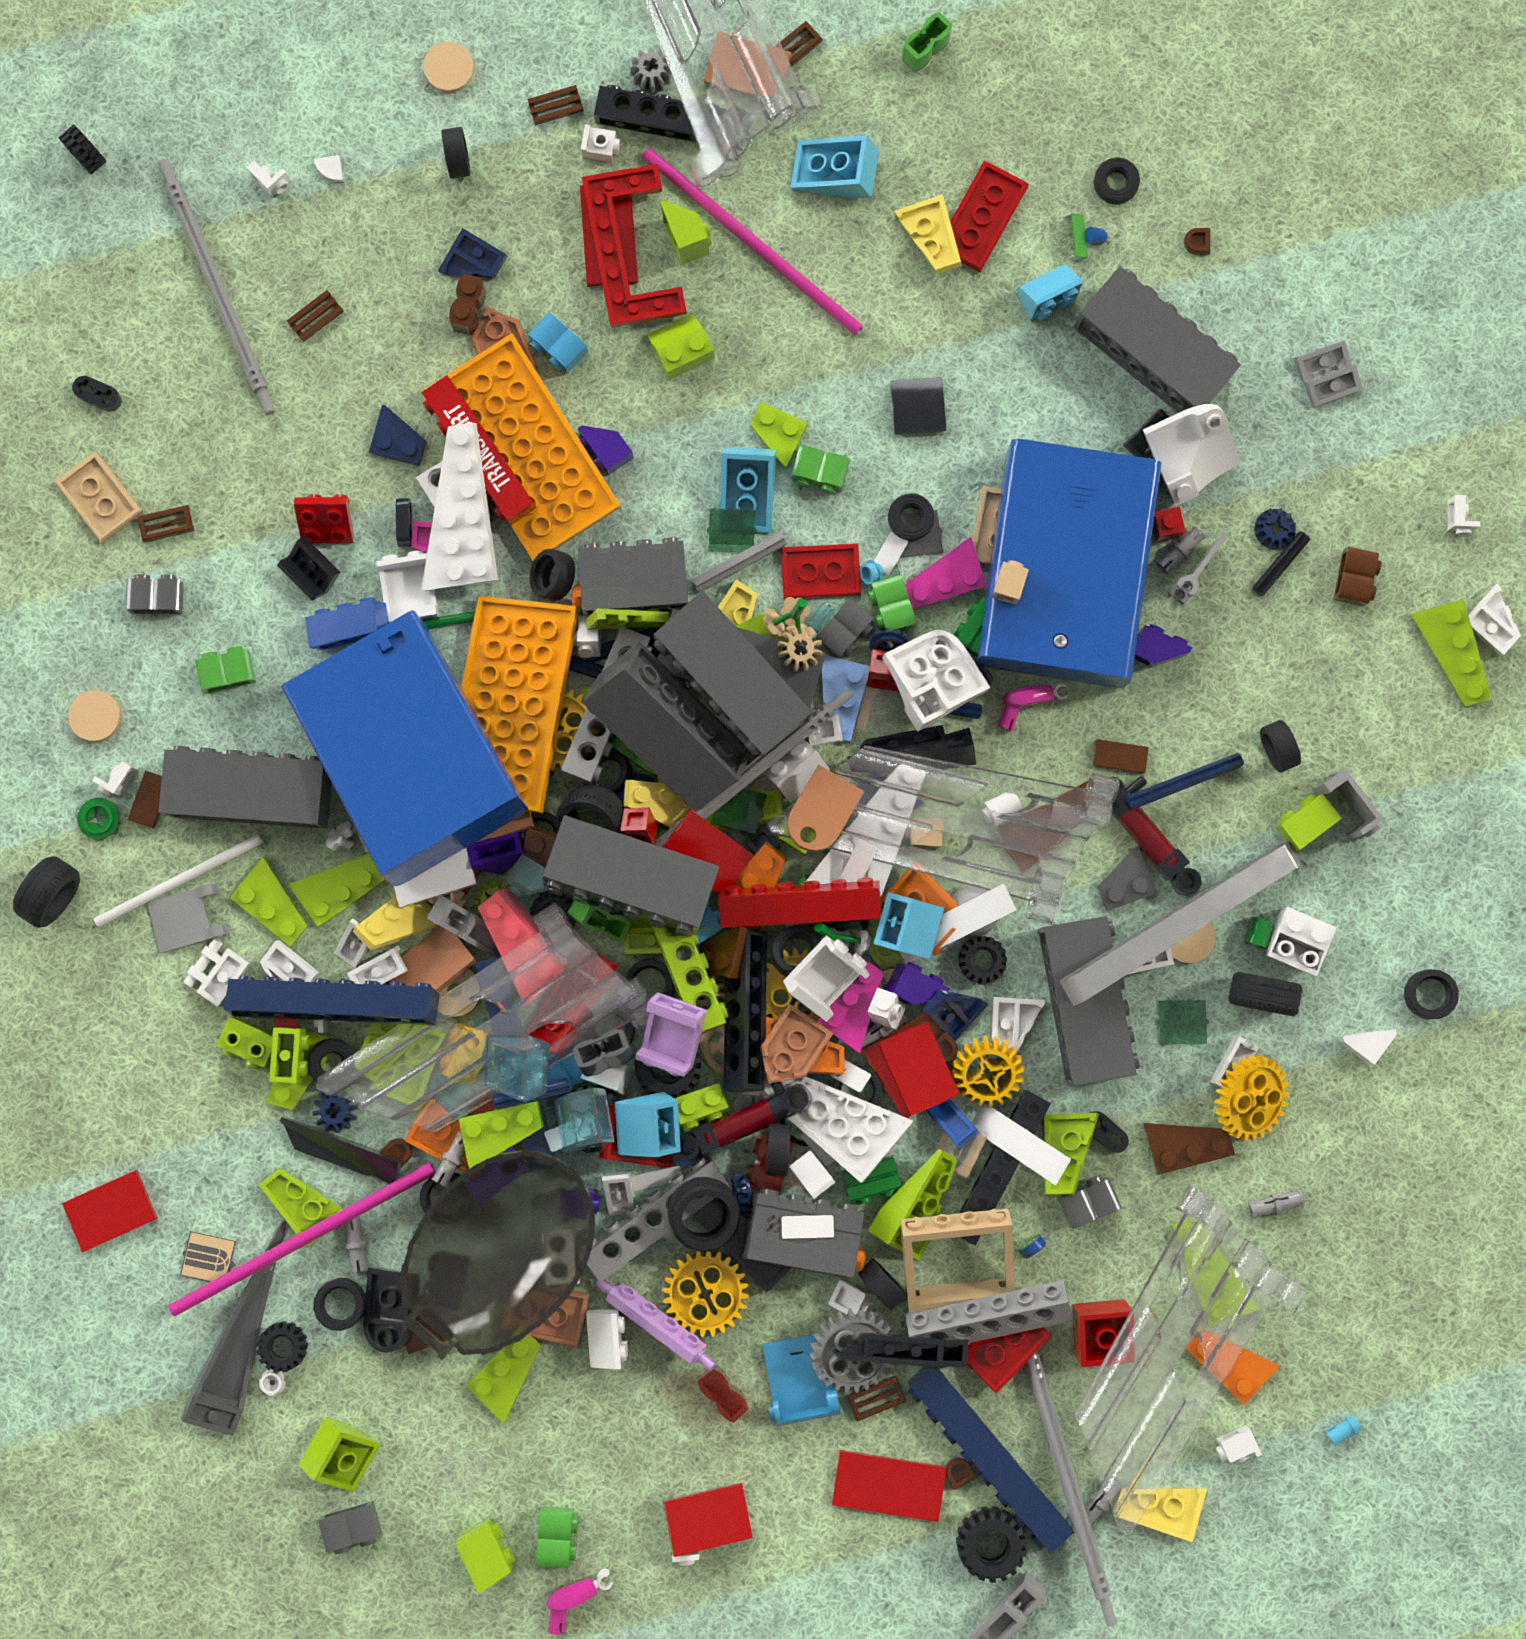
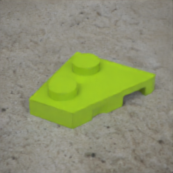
(778, 431)

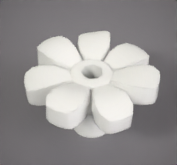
(340, 836)

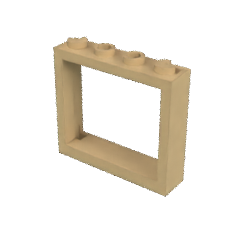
(954, 1226)

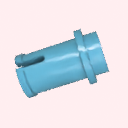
(1344, 1430)

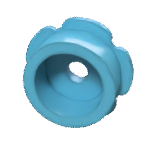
(871, 572)

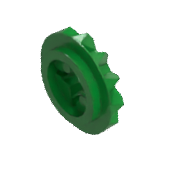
(88, 812)

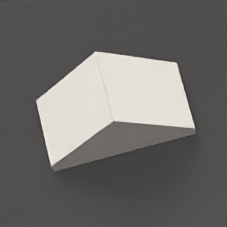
(350, 946)
(1368, 1045)
(614, 1079)
(811, 1174)
(618, 1192)

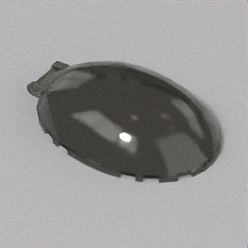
(497, 1252)

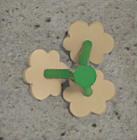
(793, 615)

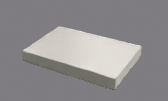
(439, 880)

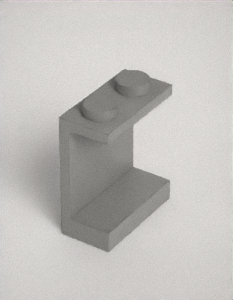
(1357, 800)

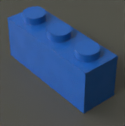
(345, 624)

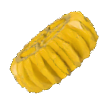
(996, 1066)

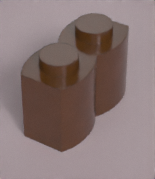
(469, 300)
(1357, 576)

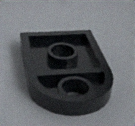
(385, 1310)

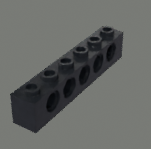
(632, 118)
(746, 1018)
(1001, 1165)

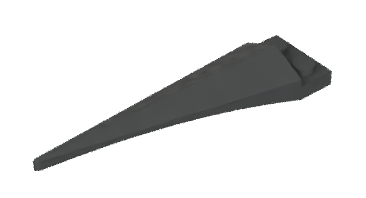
(223, 1382)

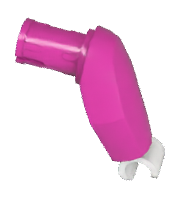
(1025, 697)
(572, 1596)

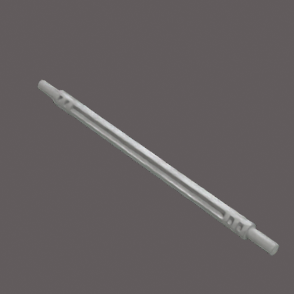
(216, 286)
(763, 763)
(1070, 1488)

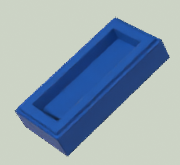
(953, 1122)

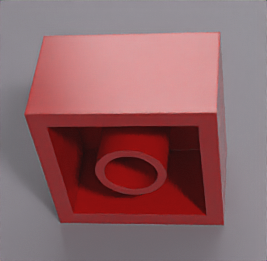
(1097, 1328)

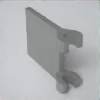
(1192, 580)
(184, 919)

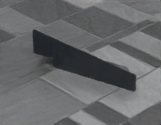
(929, 743)
(342, 1151)
(906, 1350)

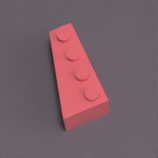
(507, 920)

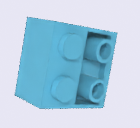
(1049, 292)
(909, 925)
(648, 1125)

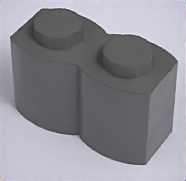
(154, 595)
(845, 629)
(609, 1050)
(1090, 1202)
(350, 1527)

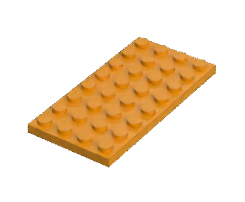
(536, 445)
(518, 684)

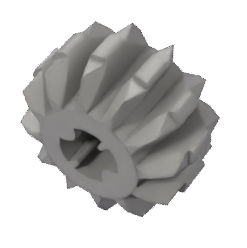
(654, 77)

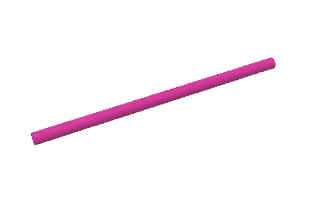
(753, 242)
(301, 1239)

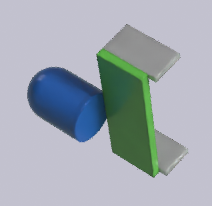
(1081, 237)

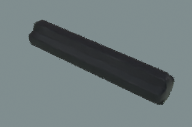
(1281, 563)

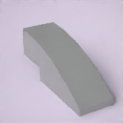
(463, 924)
(1011, 1610)

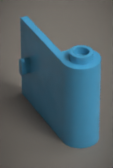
(794, 1384)

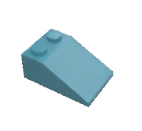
(836, 167)
(749, 482)

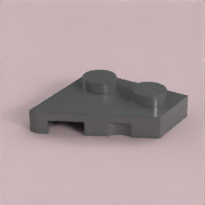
(1126, 882)

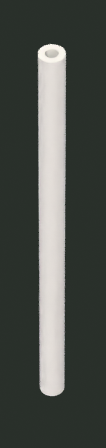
(178, 880)

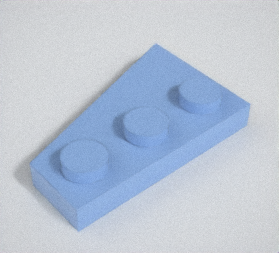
(836, 677)

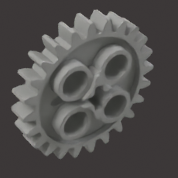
(846, 1372)

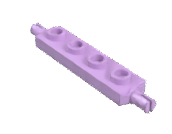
(657, 1323)

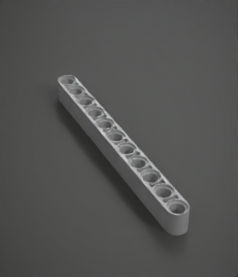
(1179, 923)

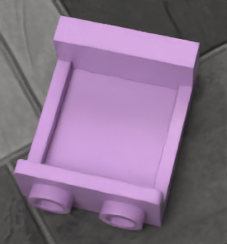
(671, 1034)

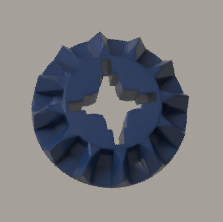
(1265, 534)
(879, 640)
(742, 1192)

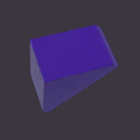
(495, 854)

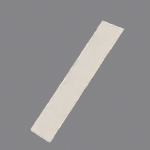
(972, 916)
(1021, 1143)

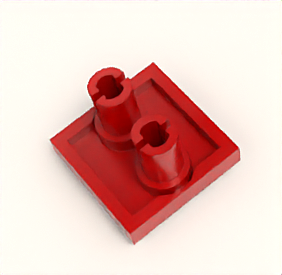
(324, 518)

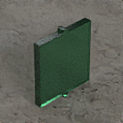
(731, 529)
(741, 812)
(1183, 1022)

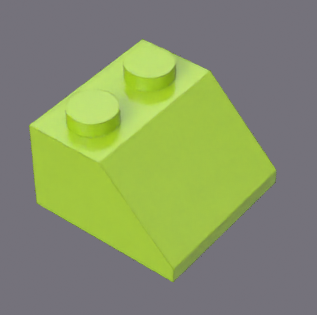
(686, 231)
(681, 346)
(338, 1455)
(485, 1554)

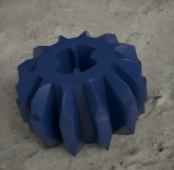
(329, 1118)

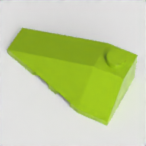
(916, 1198)

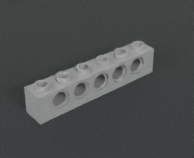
(574, 765)
(605, 1264)
(994, 1314)

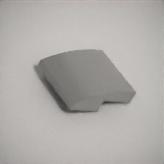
(1331, 385)

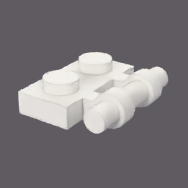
(227, 967)

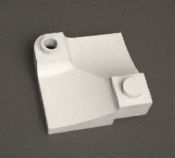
(1192, 450)
(934, 676)

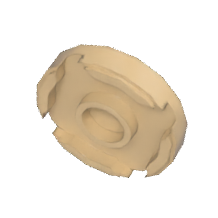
(448, 67)
(95, 716)
(1195, 946)

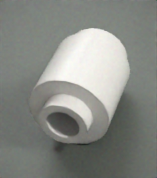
(1003, 803)

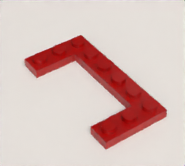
(599, 195)

